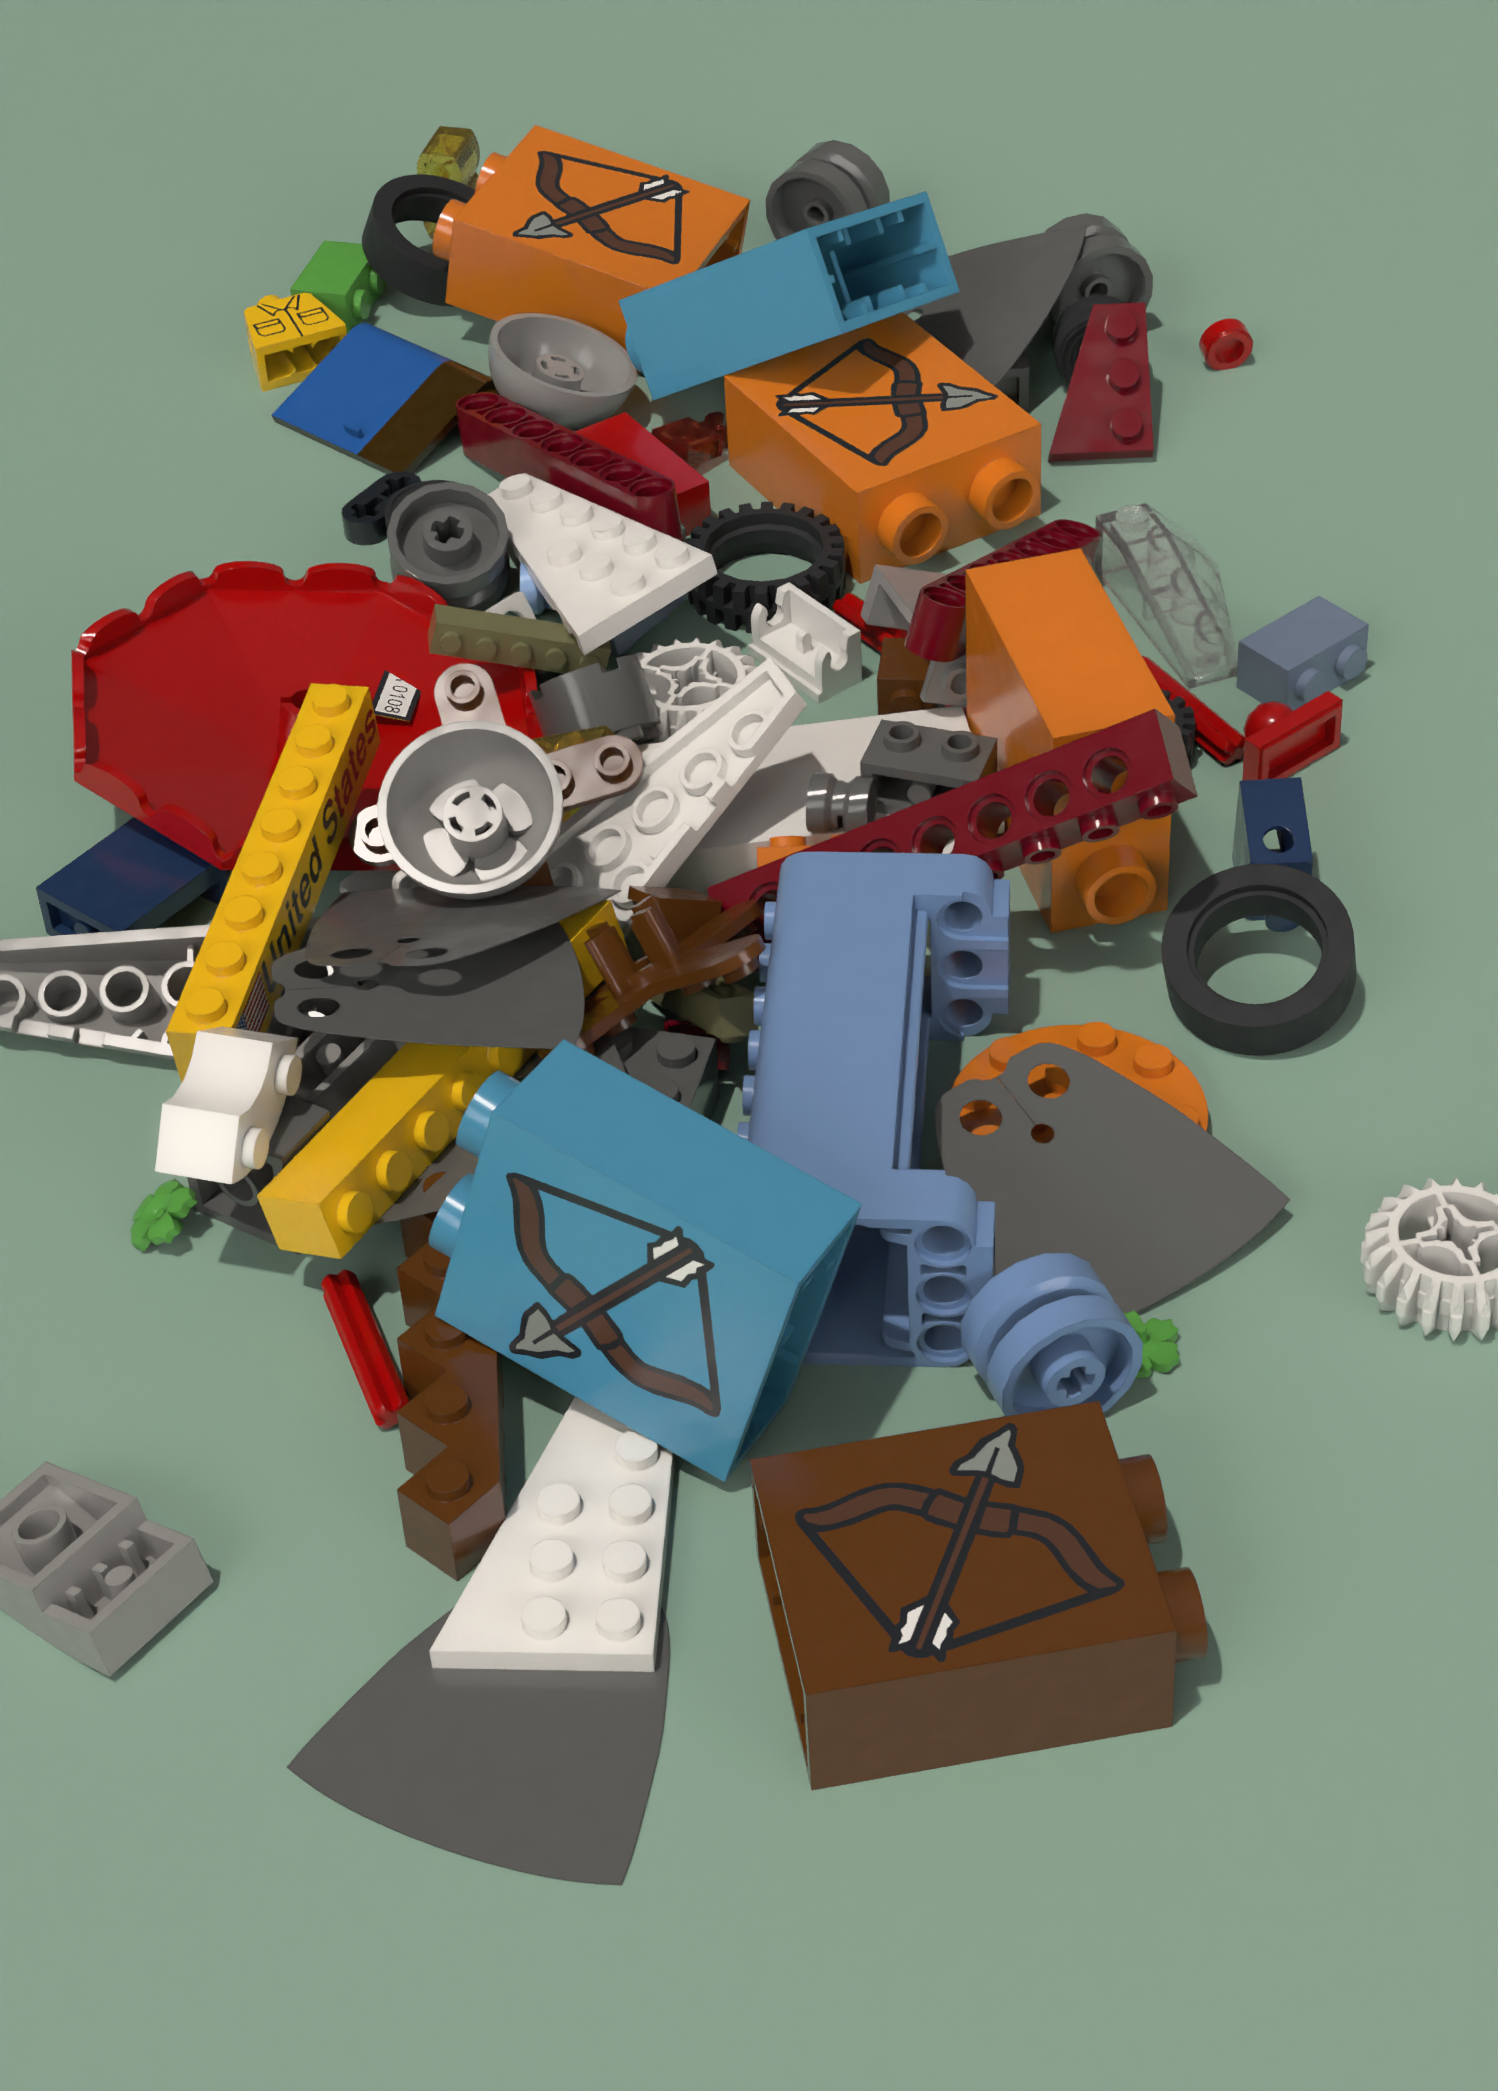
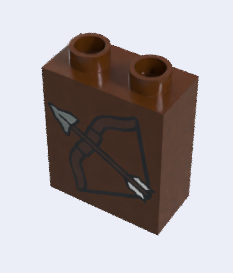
(970, 1593)

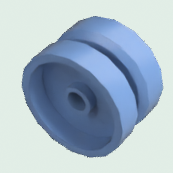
(1050, 1337)

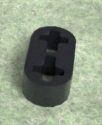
(365, 513)

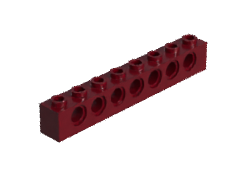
(1144, 746)

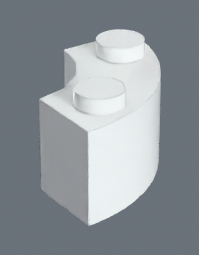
(227, 1104)

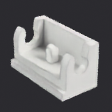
(808, 644)

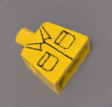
(290, 337)

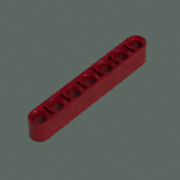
(521, 441)
(939, 615)

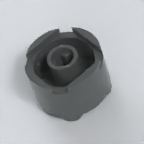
(599, 698)

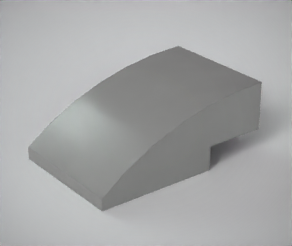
(91, 1567)

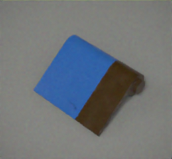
(381, 399)

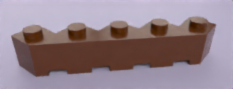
(452, 1423)

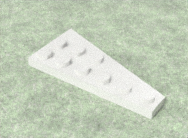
(594, 562)
(681, 795)
(575, 1560)

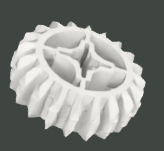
(690, 678)
(1436, 1257)

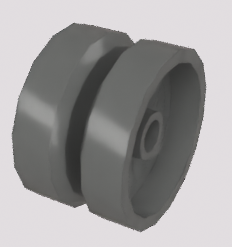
(824, 186)
(1104, 266)
(452, 543)

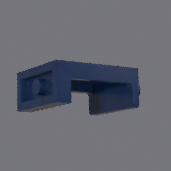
(127, 884)

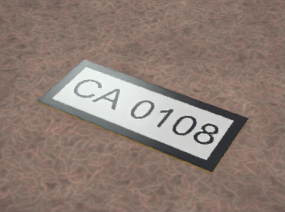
(395, 698)

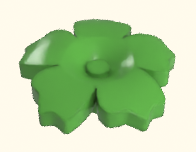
(159, 1214)
(1158, 1341)

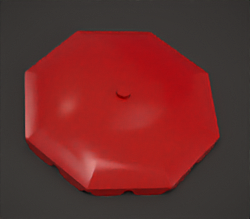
(202, 688)

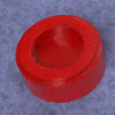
(1226, 344)

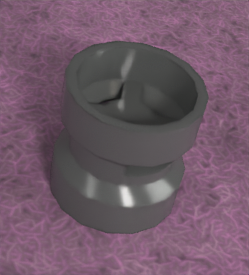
(839, 803)

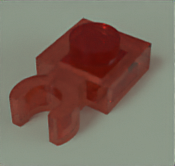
(695, 440)

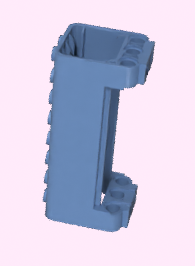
(848, 1073)

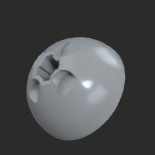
(559, 368)
(470, 780)

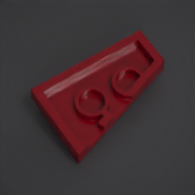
(1109, 391)

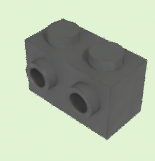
(923, 762)

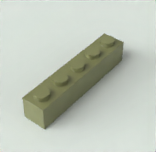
(508, 640)
(718, 1009)

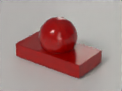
(1288, 740)

